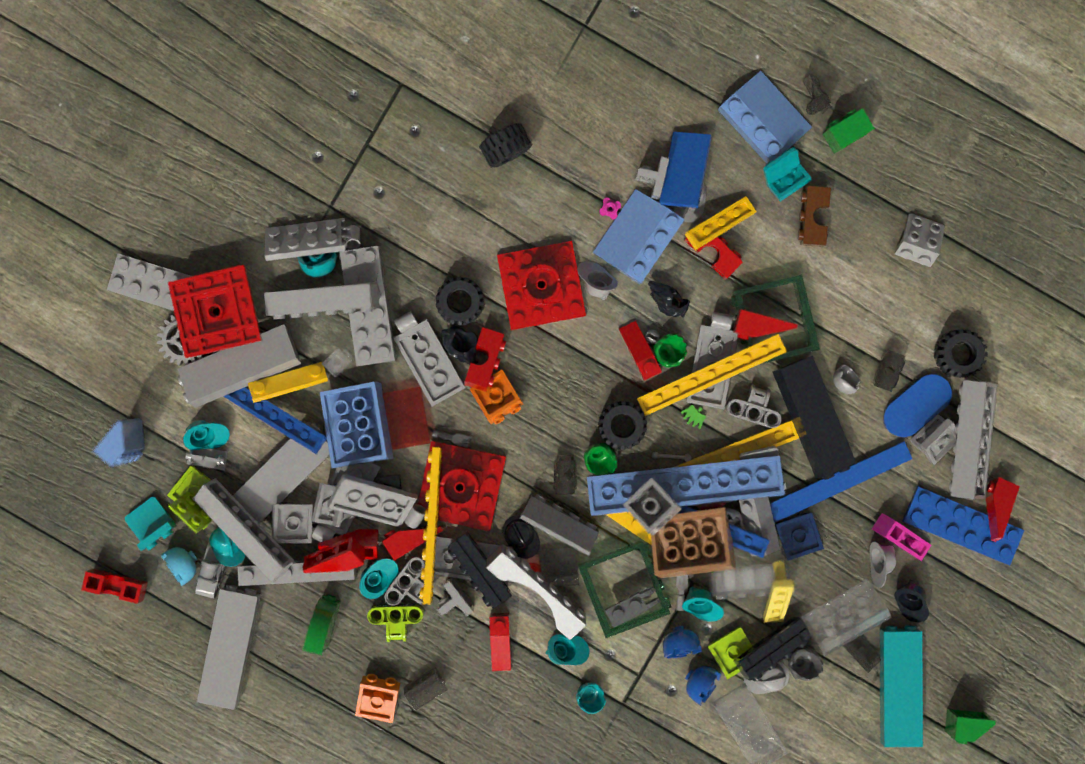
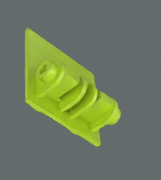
(190, 512)

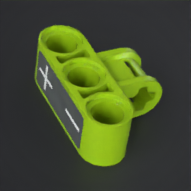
(395, 628)

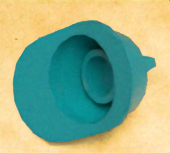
(205, 435)
(225, 549)
(378, 578)
(701, 605)
(566, 651)

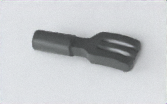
(458, 439)

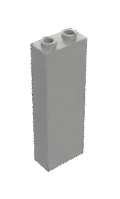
(238, 366)
(280, 477)
(229, 647)

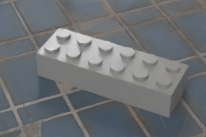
(370, 330)
(973, 439)

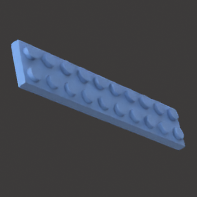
(691, 484)

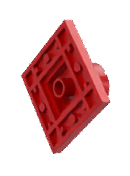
(535, 306)
(195, 309)
(481, 480)

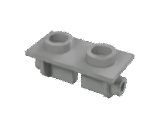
(207, 458)

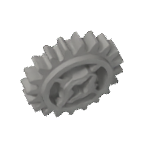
(167, 342)

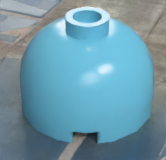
(180, 564)

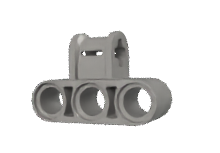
(757, 402)
(210, 575)
(411, 589)

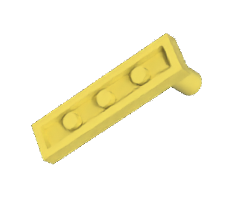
(779, 595)

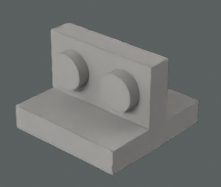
(656, 178)
(936, 438)
(292, 523)
(454, 597)

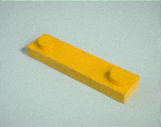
(720, 223)
(287, 382)

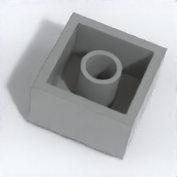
(652, 506)

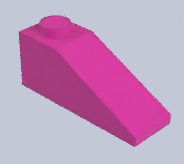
(901, 536)

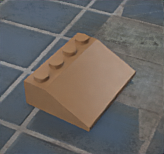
(693, 544)

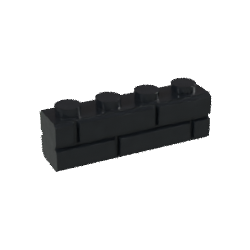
(474, 564)
(772, 648)

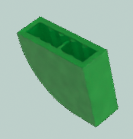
(321, 625)

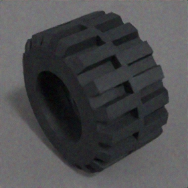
(505, 145)
(447, 289)
(976, 353)
(634, 437)

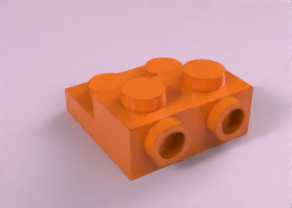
(499, 399)
(377, 698)

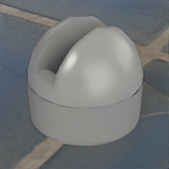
(649, 340)

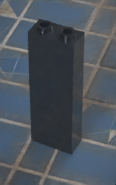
(814, 418)

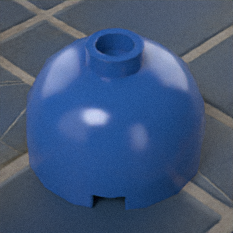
(680, 643)
(701, 683)

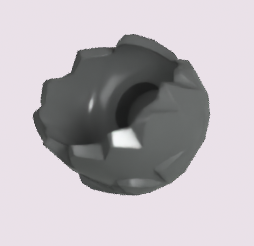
(805, 664)

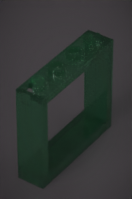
(804, 309)
(658, 586)

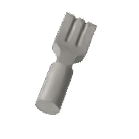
(681, 584)

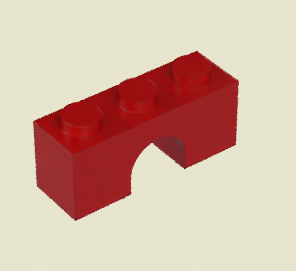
(727, 260)
(481, 376)
(108, 583)

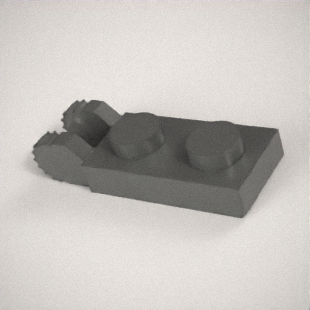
(630, 607)

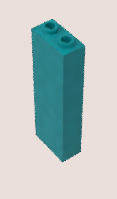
(901, 687)

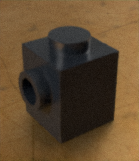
(391, 480)

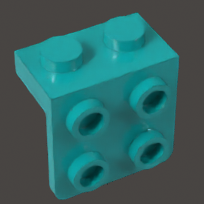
(785, 174)
(150, 523)

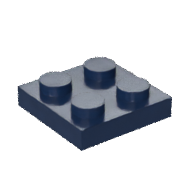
(799, 536)

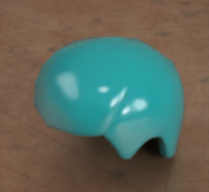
(591, 698)

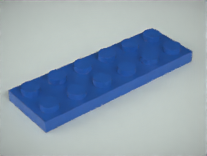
(960, 525)

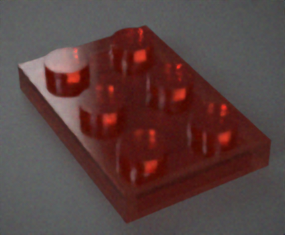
(406, 418)

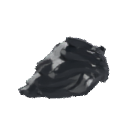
(668, 299)
(460, 344)

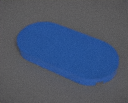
(917, 405)

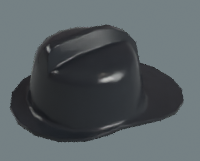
(521, 536)
(912, 602)

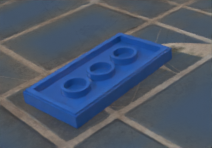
(685, 169)

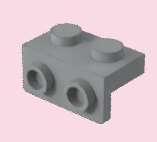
(321, 512)

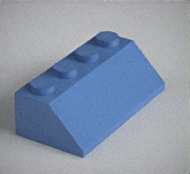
(122, 443)

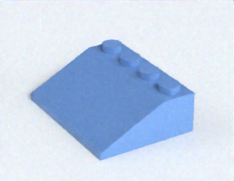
(764, 117)
(638, 236)
(356, 425)

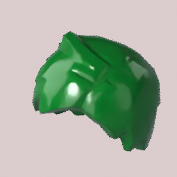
(670, 350)
(600, 459)

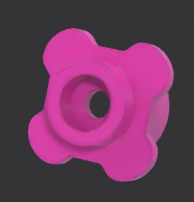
(610, 213)

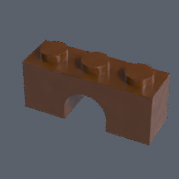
(811, 233)

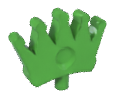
(694, 415)

